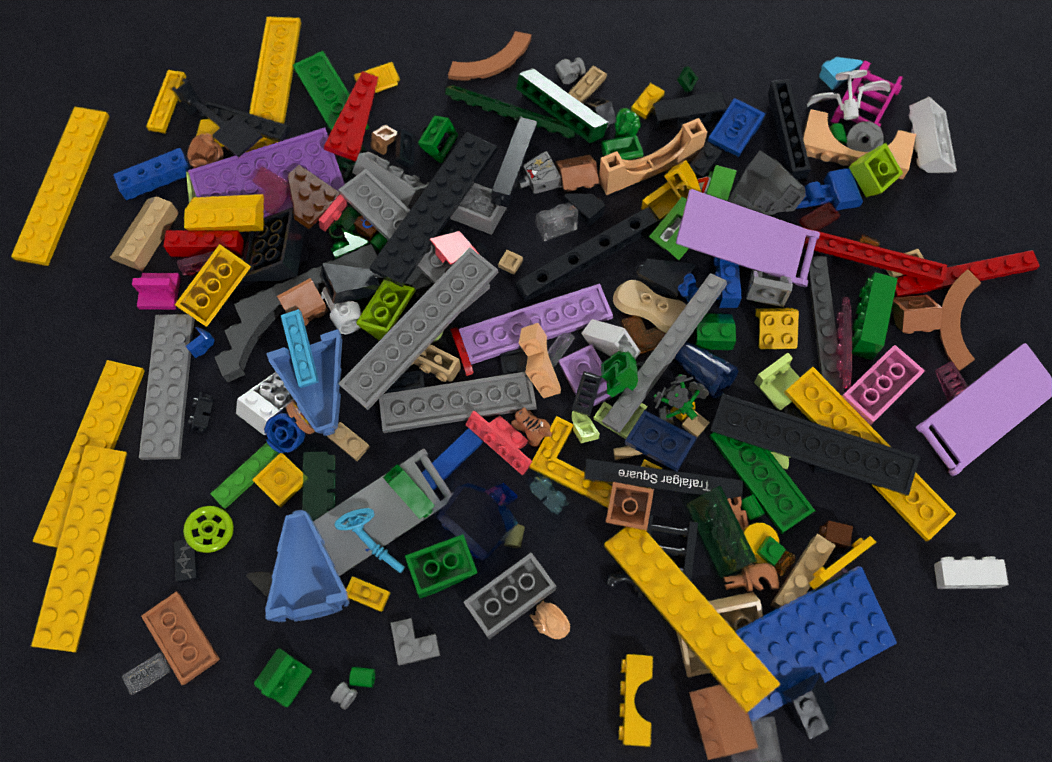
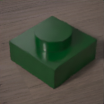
(687, 79)

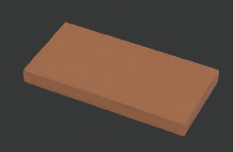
(180, 638)

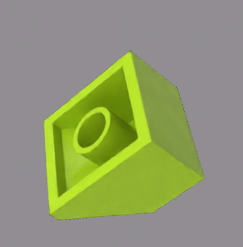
(876, 170)

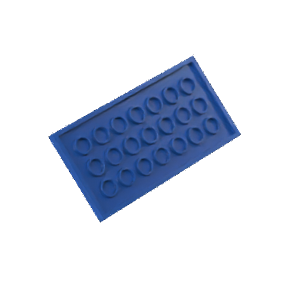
(818, 633)

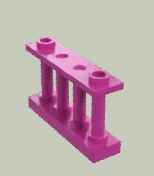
(856, 83)

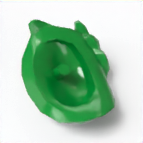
(627, 123)

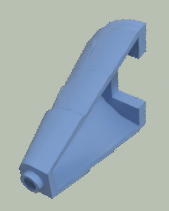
(320, 400)
(304, 574)

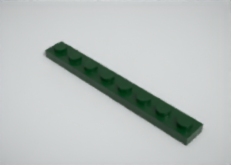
(505, 109)

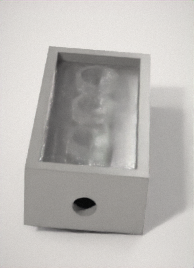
(478, 211)

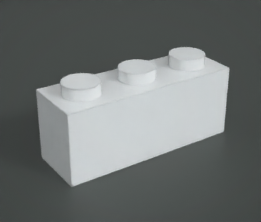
(970, 573)

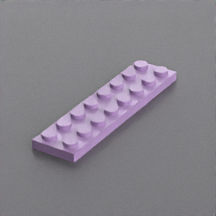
(554, 316)

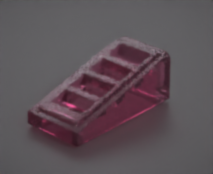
(948, 387)

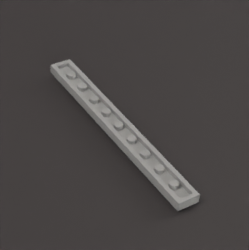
(665, 352)

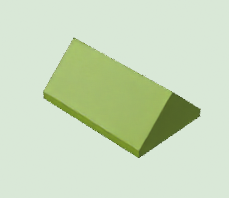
(385, 308)

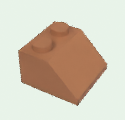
(577, 172)
(306, 299)
(916, 313)
(629, 506)

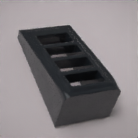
(589, 377)

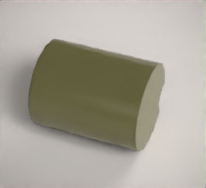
(515, 538)

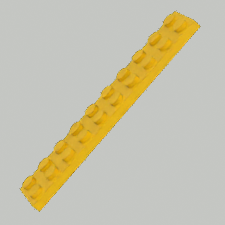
(275, 71)
(60, 186)
(826, 407)
(99, 429)
(79, 550)
(692, 617)

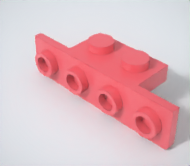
(502, 439)

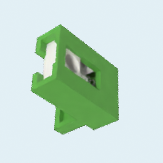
(667, 231)

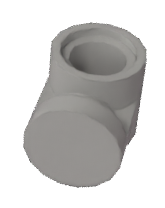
(569, 71)

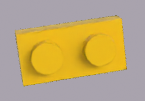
(644, 103)
(367, 594)

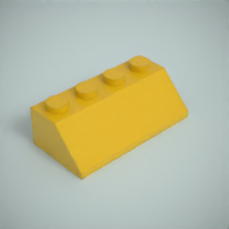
(225, 213)
(213, 285)

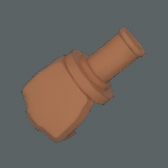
(750, 577)

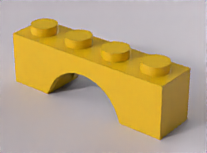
(635, 729)

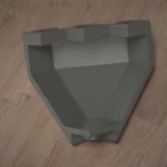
(767, 187)

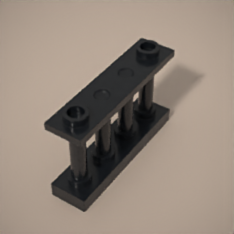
(685, 553)

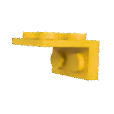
(778, 328)

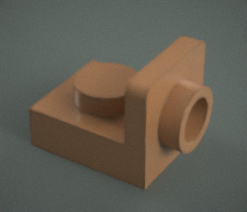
(382, 138)

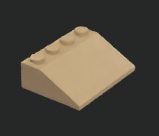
(737, 612)

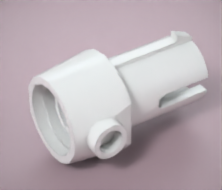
(343, 314)

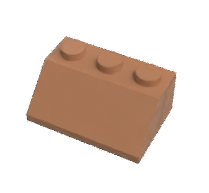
(722, 723)

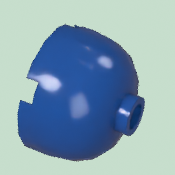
(283, 433)

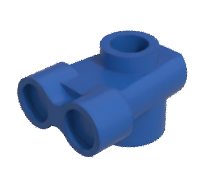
(688, 287)

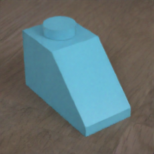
(835, 66)

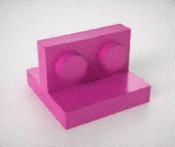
(157, 290)

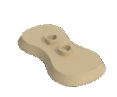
(639, 300)

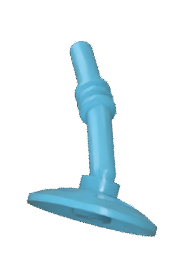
(356, 523)

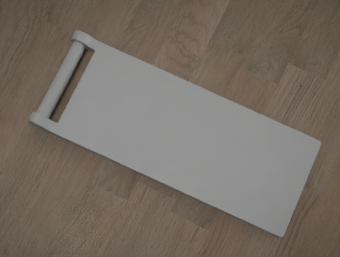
(390, 517)

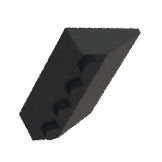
(275, 250)

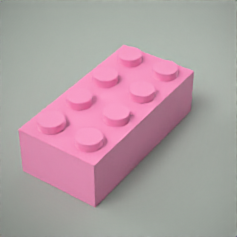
(883, 384)

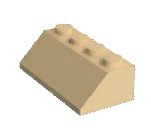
(145, 233)

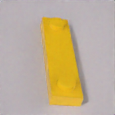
(165, 102)
(823, 575)

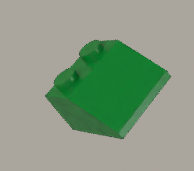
(715, 332)

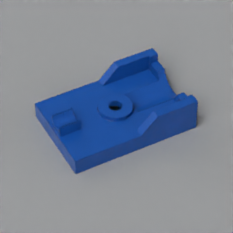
(738, 116)

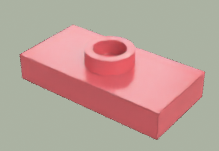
(332, 213)

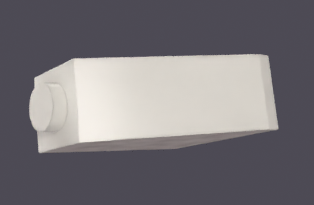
(609, 338)

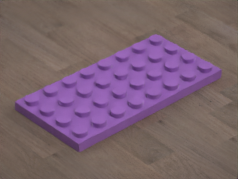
(235, 174)

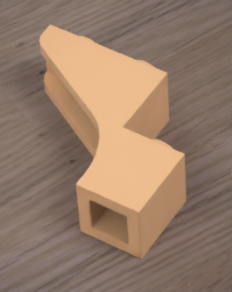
(539, 367)

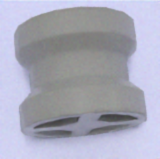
(343, 695)

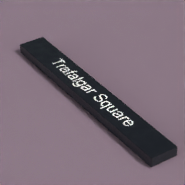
(659, 479)

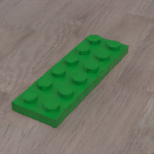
(323, 86)
(765, 480)

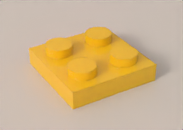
(280, 479)

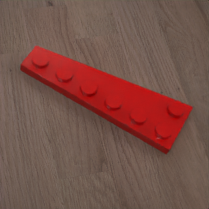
(351, 124)

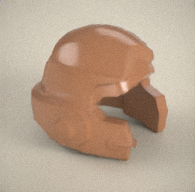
(204, 151)

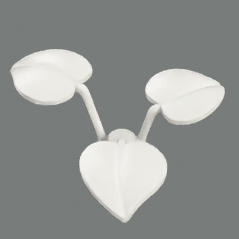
(850, 107)

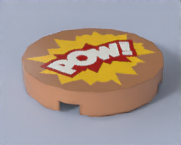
(302, 423)

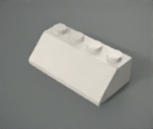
(932, 137)

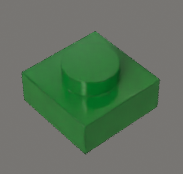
(770, 550)

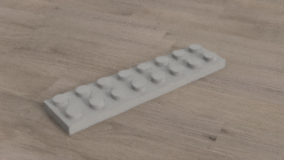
(167, 388)
(456, 402)

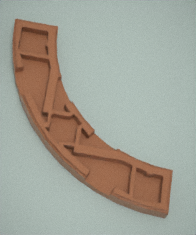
(494, 64)
(950, 322)

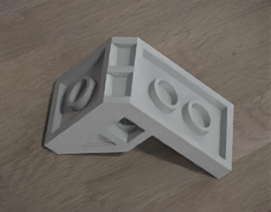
(768, 288)

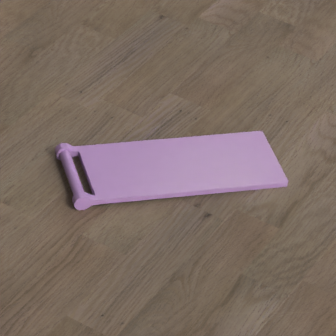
(745, 237)
(989, 408)

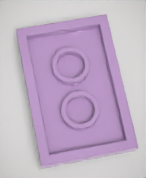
(588, 361)

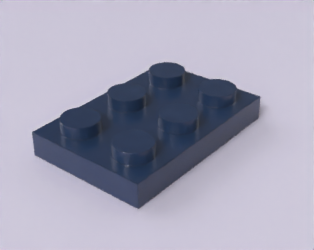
(660, 440)

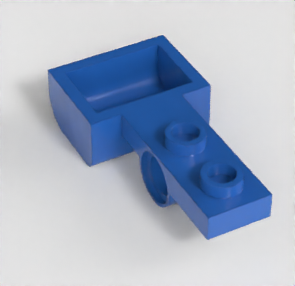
(839, 190)

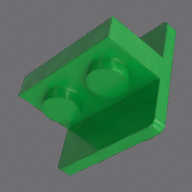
(282, 678)

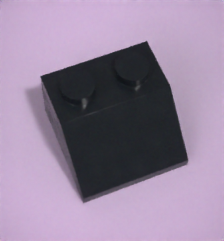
(811, 705)

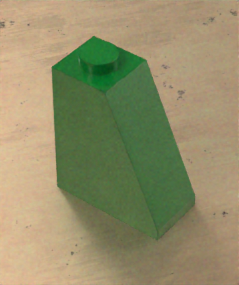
(409, 492)

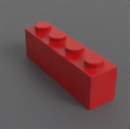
(197, 242)

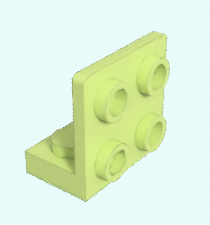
(776, 380)

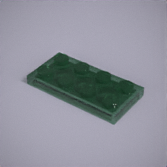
(721, 532)

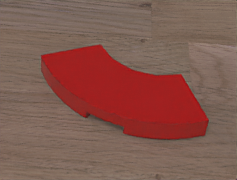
(461, 351)

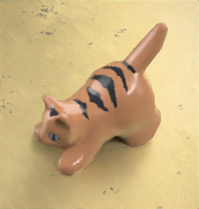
(534, 427)

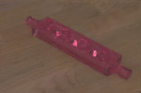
(844, 347)

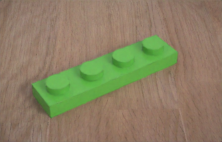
(243, 476)

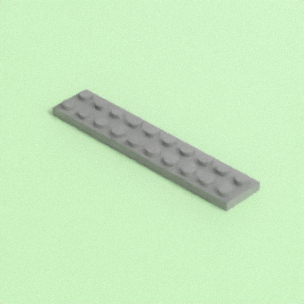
(386, 214)
(418, 328)

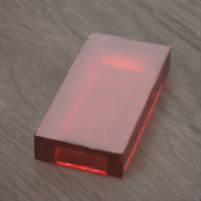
(820, 217)

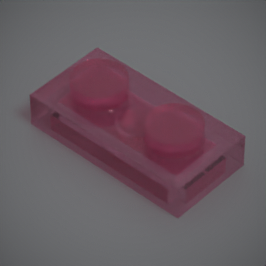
(193, 264)

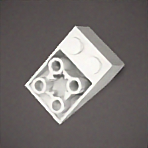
(263, 402)

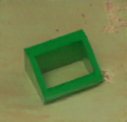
(434, 134)
(627, 147)

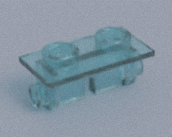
(544, 488)

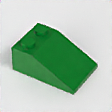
(441, 566)

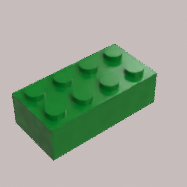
(873, 315)

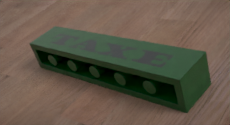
(561, 105)

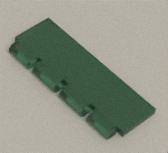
(316, 482)

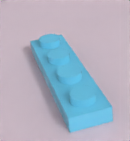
(299, 348)

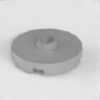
(863, 129)

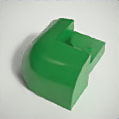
(620, 372)

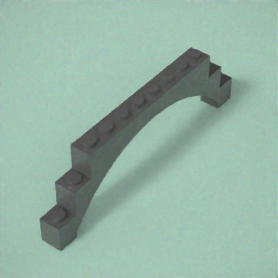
(264, 307)

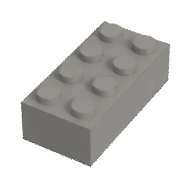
(510, 595)

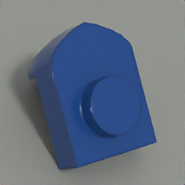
(200, 344)

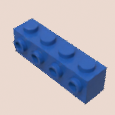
(152, 174)
(731, 295)

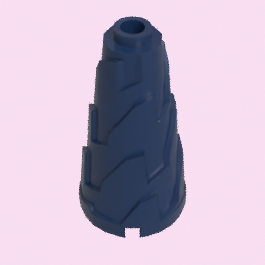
(707, 368)

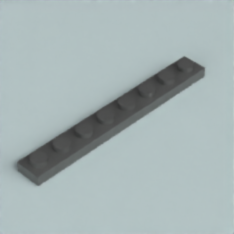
(824, 322)

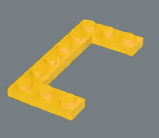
(547, 464)

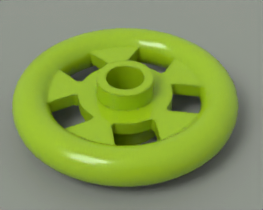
(217, 542)

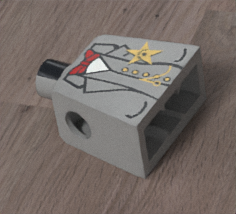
(540, 174)

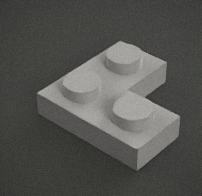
(408, 647)

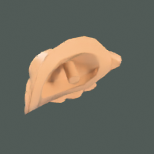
(551, 621)

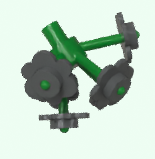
(678, 397)

